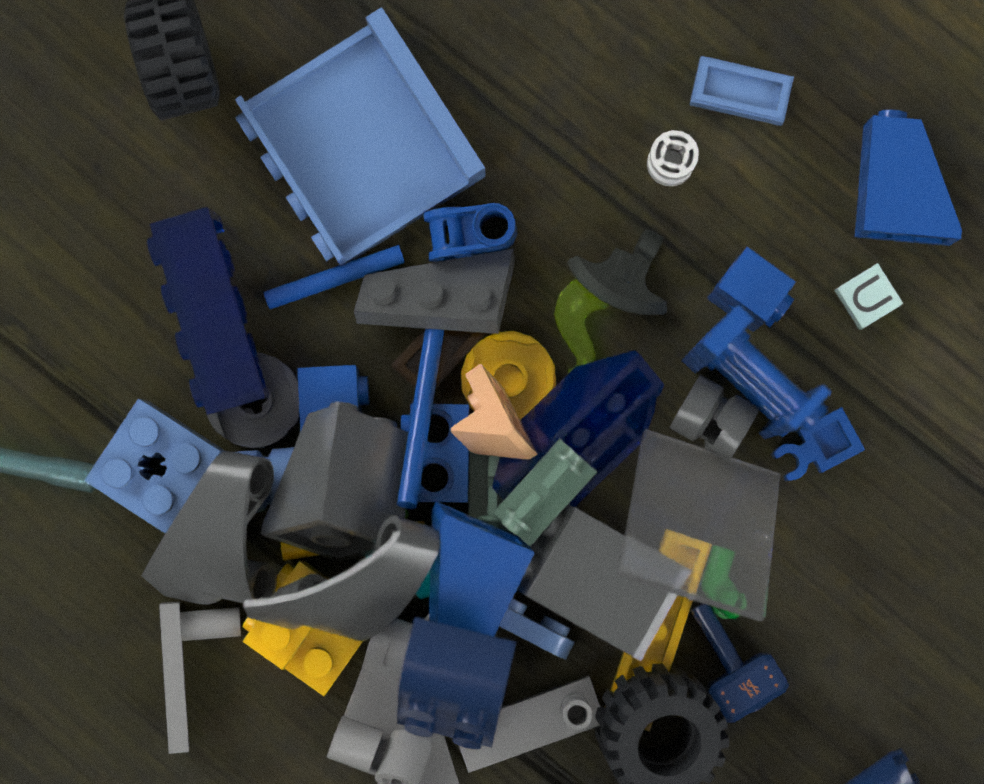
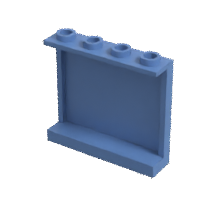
(361, 141)

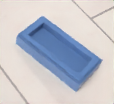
(741, 90)

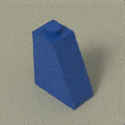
(902, 185)
(474, 571)

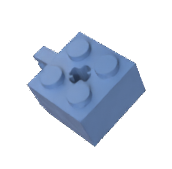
(124, 465)

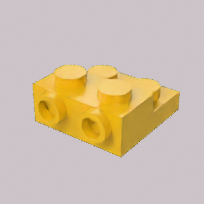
(305, 651)

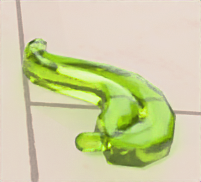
(570, 313)

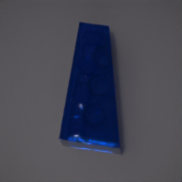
(207, 310)

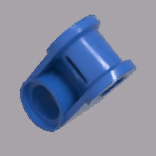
(466, 231)

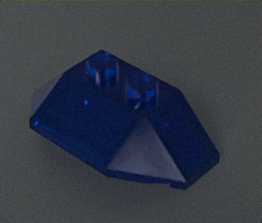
(595, 412)

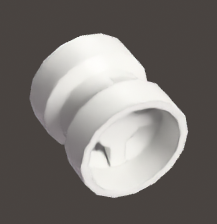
(666, 165)

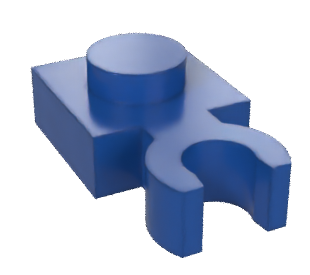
(825, 444)

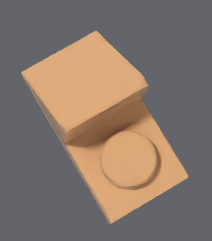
(494, 425)

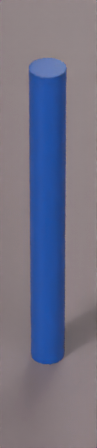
(420, 419)

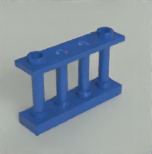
(756, 377)

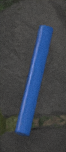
(333, 277)

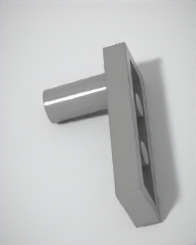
(180, 627)
(538, 722)

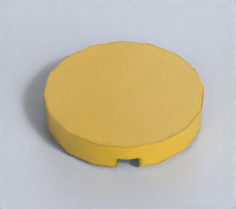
(517, 364)

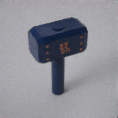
(746, 684)

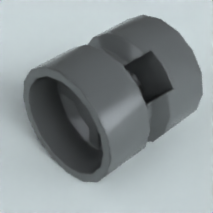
(714, 418)

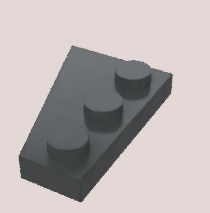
(440, 295)

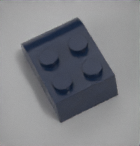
(453, 683)

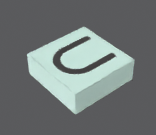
(868, 296)

